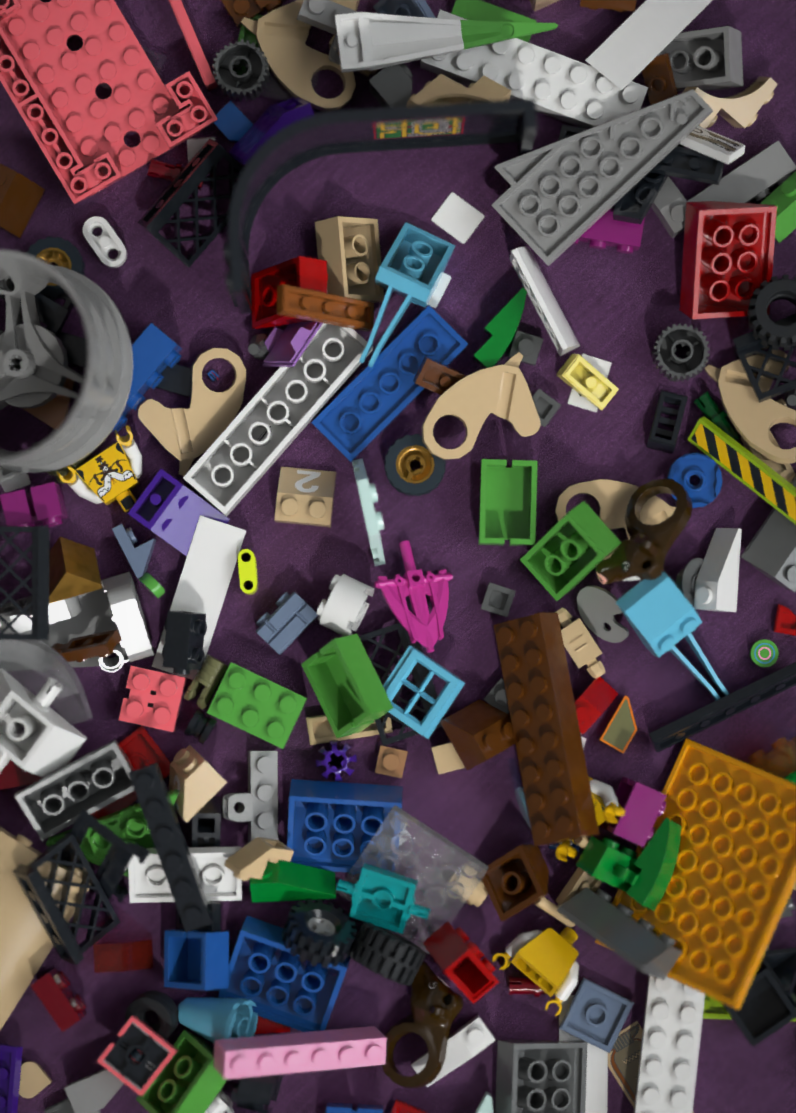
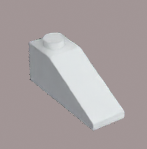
(719, 575)
(461, 1047)

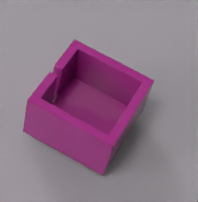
(41, 506)
(641, 810)

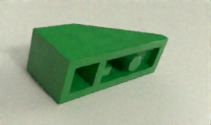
(292, 882)

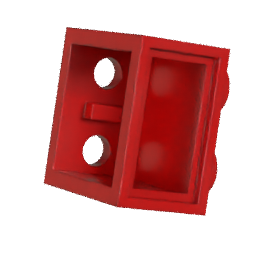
(461, 961)

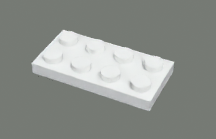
(150, 884)

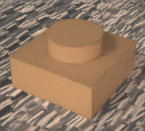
(391, 761)

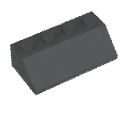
(774, 549)
(83, 784)
(622, 932)

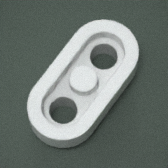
(105, 242)

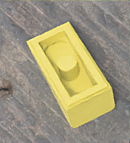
(587, 381)

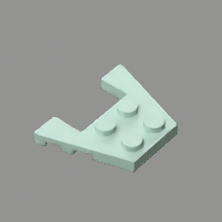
(372, 519)

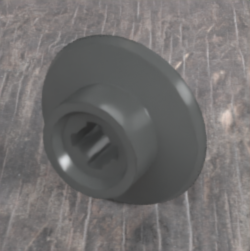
(687, 577)

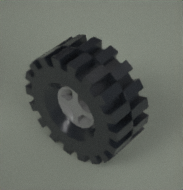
(319, 933)

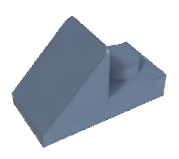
(137, 556)

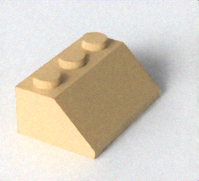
(351, 256)

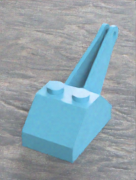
(410, 271)
(662, 619)

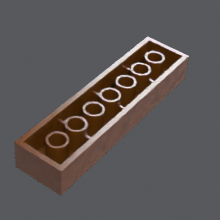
(546, 729)

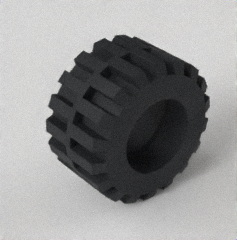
(759, 320)
(387, 954)

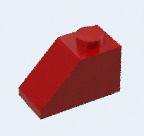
(593, 703)

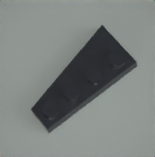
(639, 199)

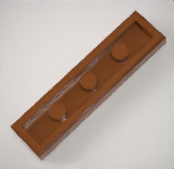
(325, 308)

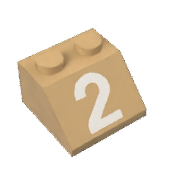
(305, 497)
(195, 780)

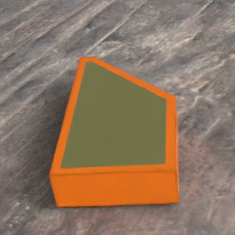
(620, 727)

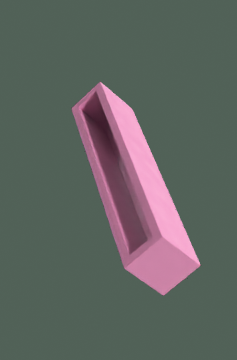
(299, 1052)

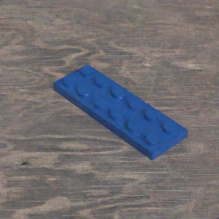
(388, 386)

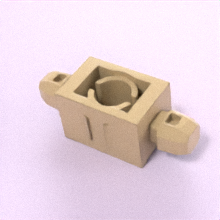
(580, 644)

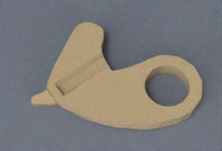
(292, 61)
(490, 390)
(745, 411)
(193, 430)
(613, 502)

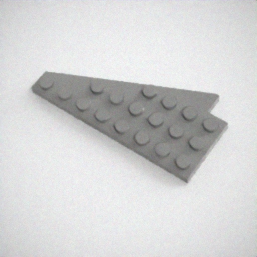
(577, 180)

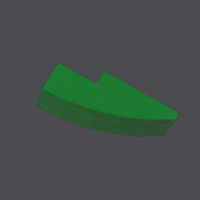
(501, 330)
(657, 865)

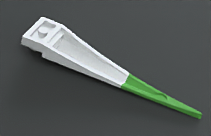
(388, 40)

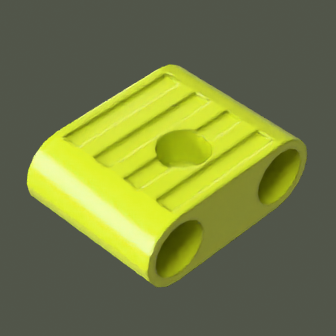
(247, 571)

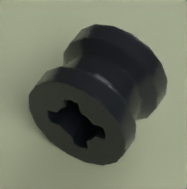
(200, 727)

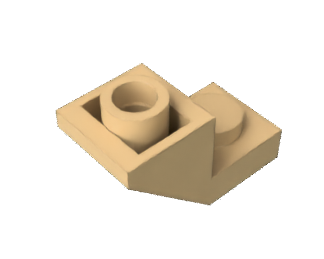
(253, 857)

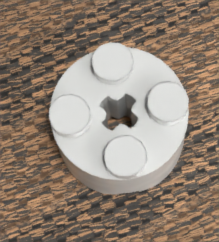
(345, 605)

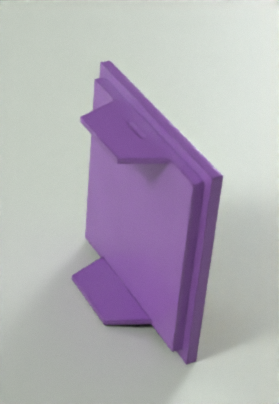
(289, 344)

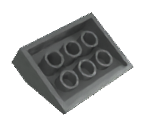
(541, 1076)

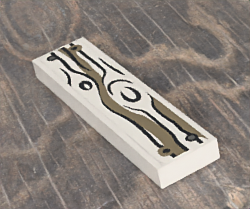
(713, 145)

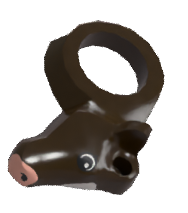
(645, 551)

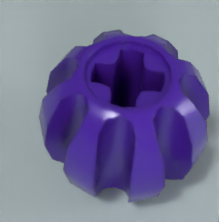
(328, 758)

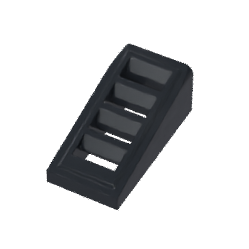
(660, 443)

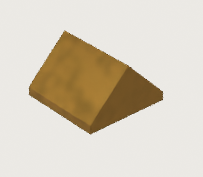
(72, 570)

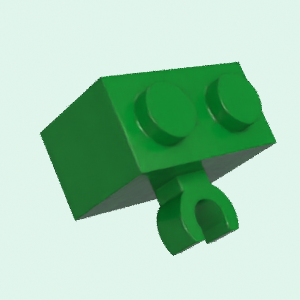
(609, 863)

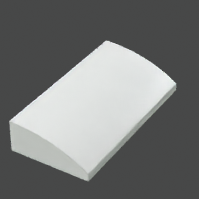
(543, 300)

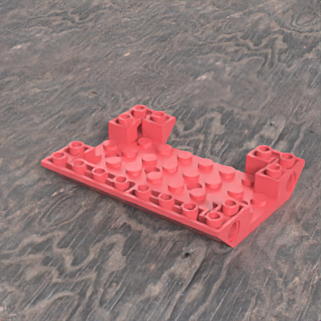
(58, 94)

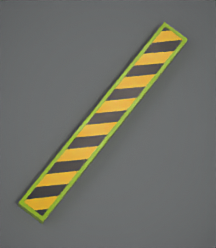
(745, 467)

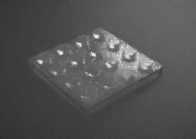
(416, 851)

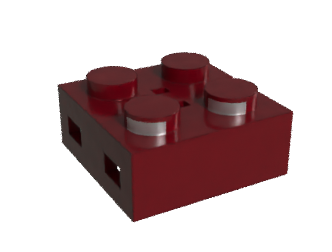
(59, 1000)

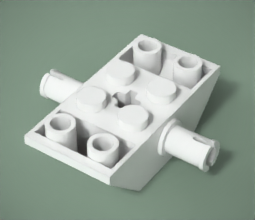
(47, 739)

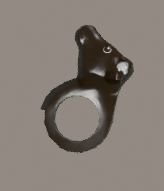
(432, 1013)

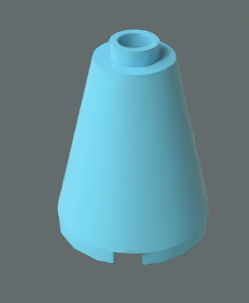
(218, 1017)

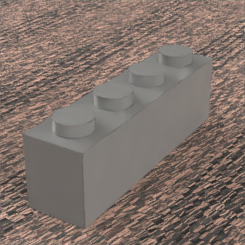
(752, 178)

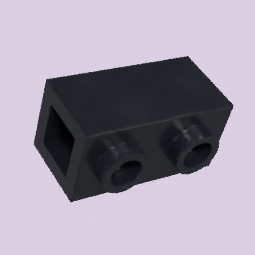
(184, 641)

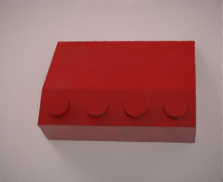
(725, 257)

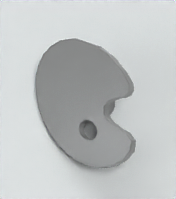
(599, 607)

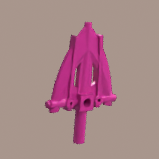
(421, 625)

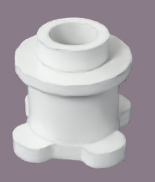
(221, 1104)

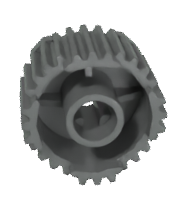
(234, 57)
(665, 348)

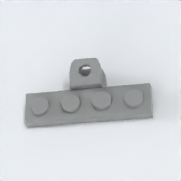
(321, 15)
(260, 804)

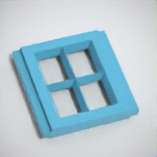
(440, 705)

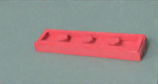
(193, 44)

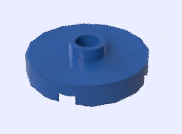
(708, 472)

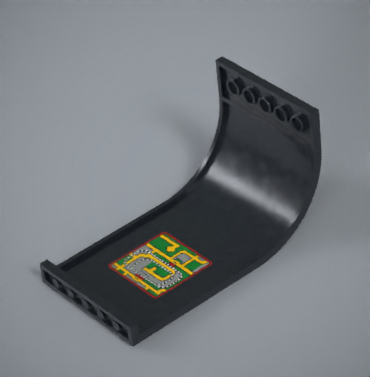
(362, 133)

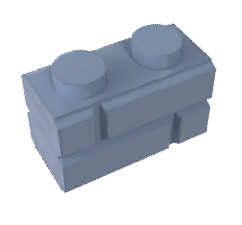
(286, 622)

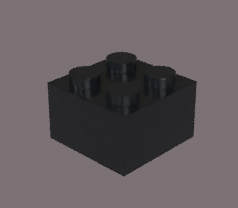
(763, 1009)

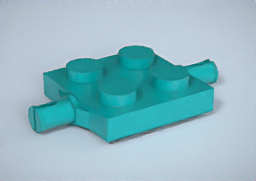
(383, 898)

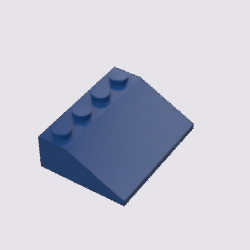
(336, 820)
(279, 982)

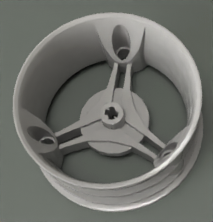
(37, 362)

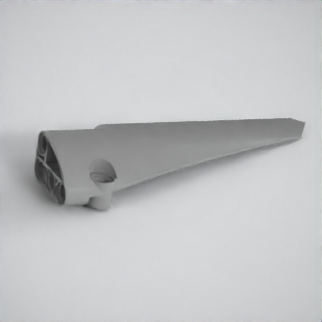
(92, 613)

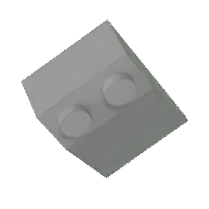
(707, 59)

